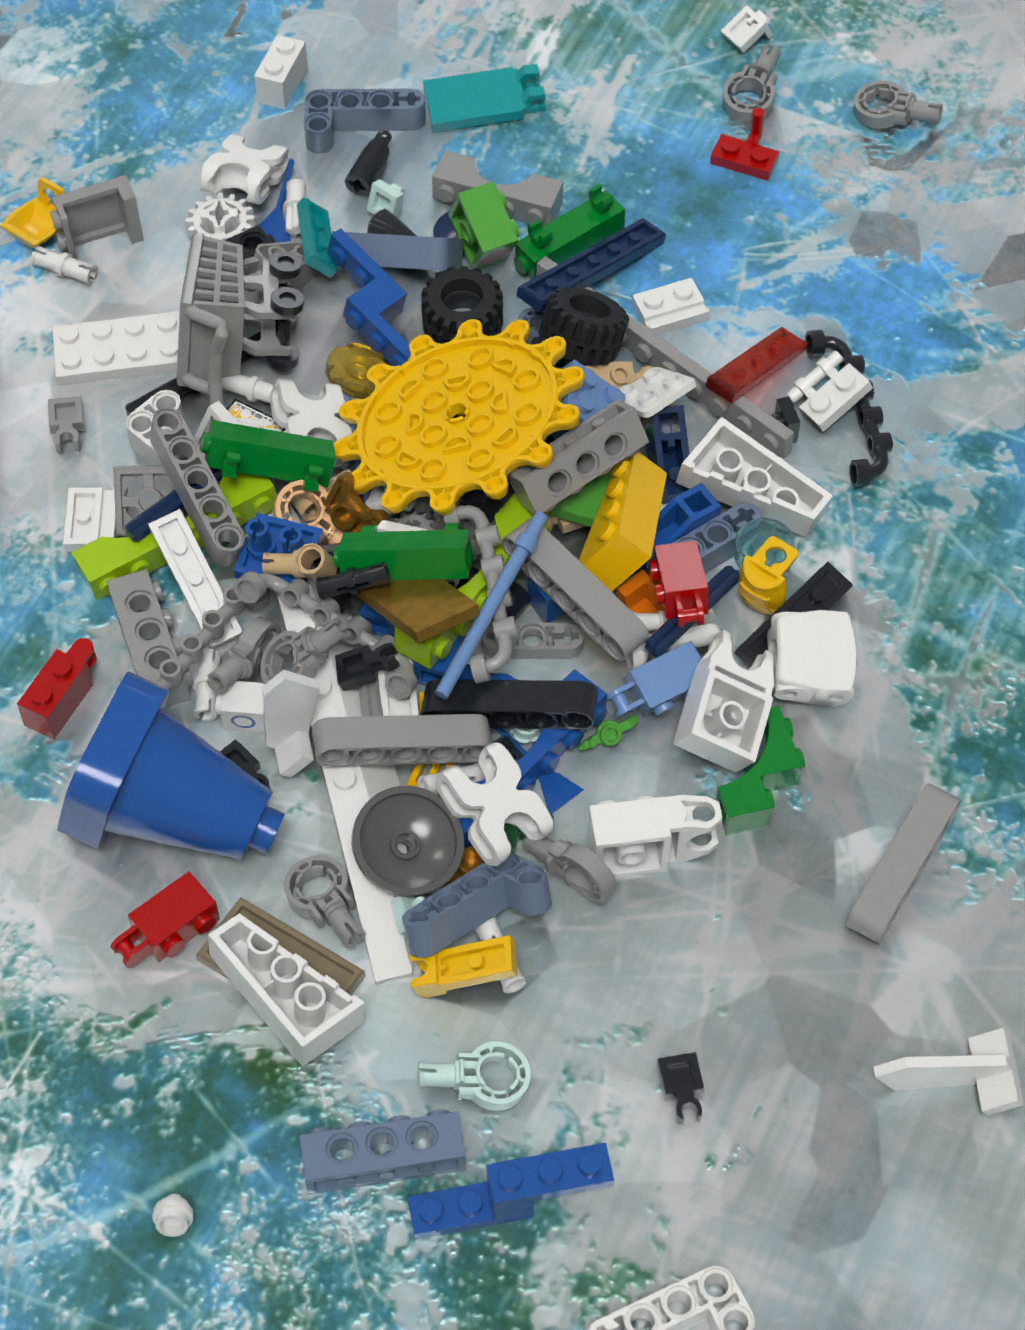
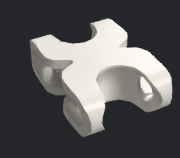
(244, 169)
(308, 416)
(494, 804)

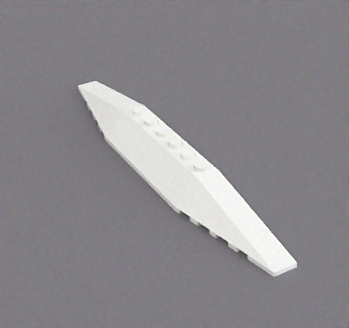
(347, 793)

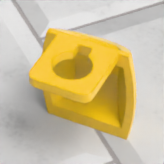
(32, 221)
(764, 586)

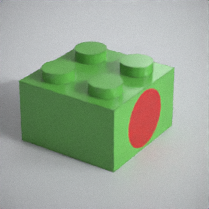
(484, 225)

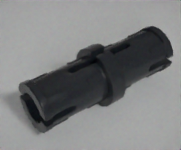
(353, 580)

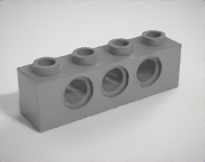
(588, 439)
(138, 593)

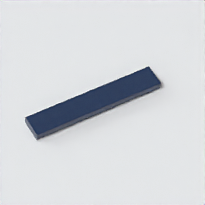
(593, 263)

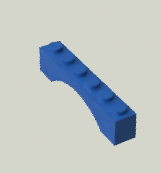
(675, 520)
(548, 749)

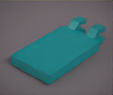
(483, 97)

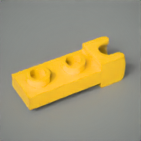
(466, 966)

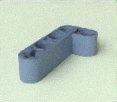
(360, 111)
(411, 251)
(721, 529)
(473, 901)

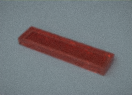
(756, 365)

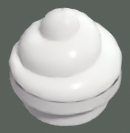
(172, 1215)

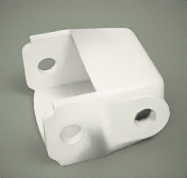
(813, 657)

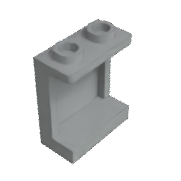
(96, 214)

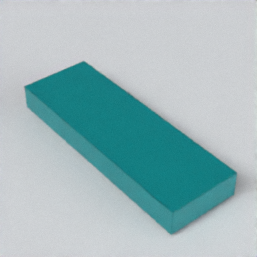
(315, 236)

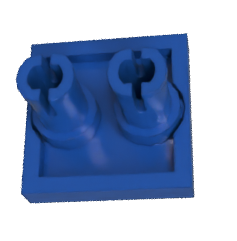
(273, 536)

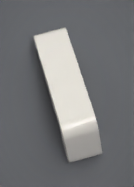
(140, 422)
(691, 1292)

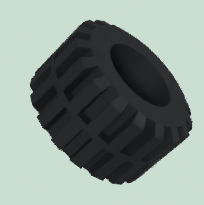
(461, 290)
(587, 322)

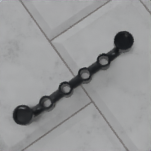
(868, 417)

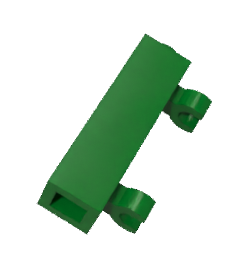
(571, 232)
(268, 454)
(409, 553)

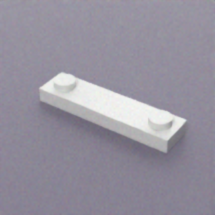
(191, 571)

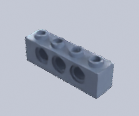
(367, 1168)

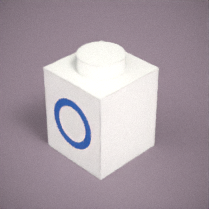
(241, 707)

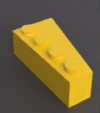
(625, 521)

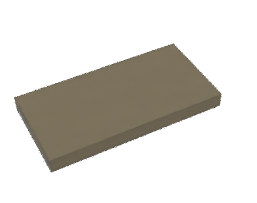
(317, 956)

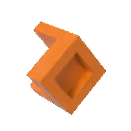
(639, 594)

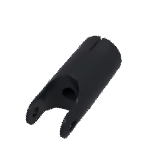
(369, 165)

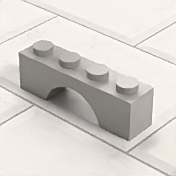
(526, 201)

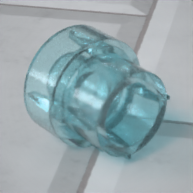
(755, 533)

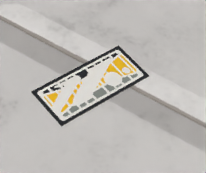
(251, 415)

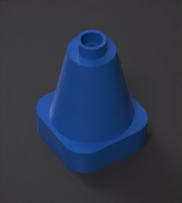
(163, 783)

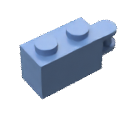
(657, 682)

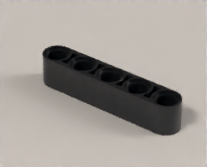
(518, 703)

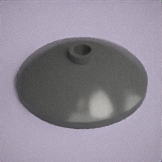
(423, 824)

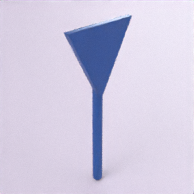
(274, 222)
(555, 787)

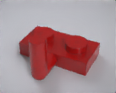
(747, 155)

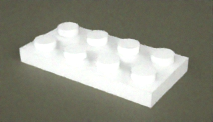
(116, 347)

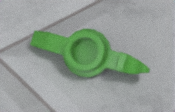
(608, 733)

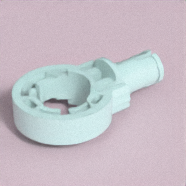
(473, 1085)

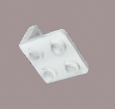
(656, 391)

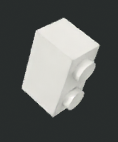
(281, 72)

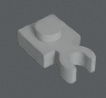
(65, 420)

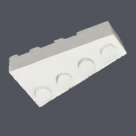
(746, 472)
(291, 997)

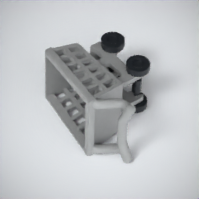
(216, 311)

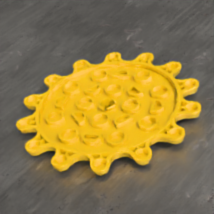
(495, 381)

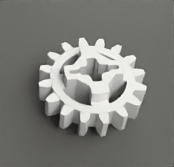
(220, 217)

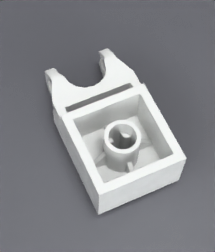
(726, 707)
(650, 832)

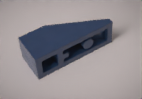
(668, 446)

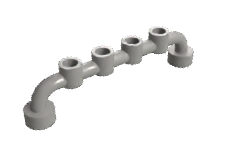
(492, 566)
(252, 587)
(213, 628)

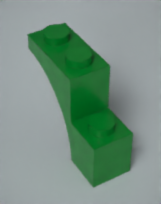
(749, 799)

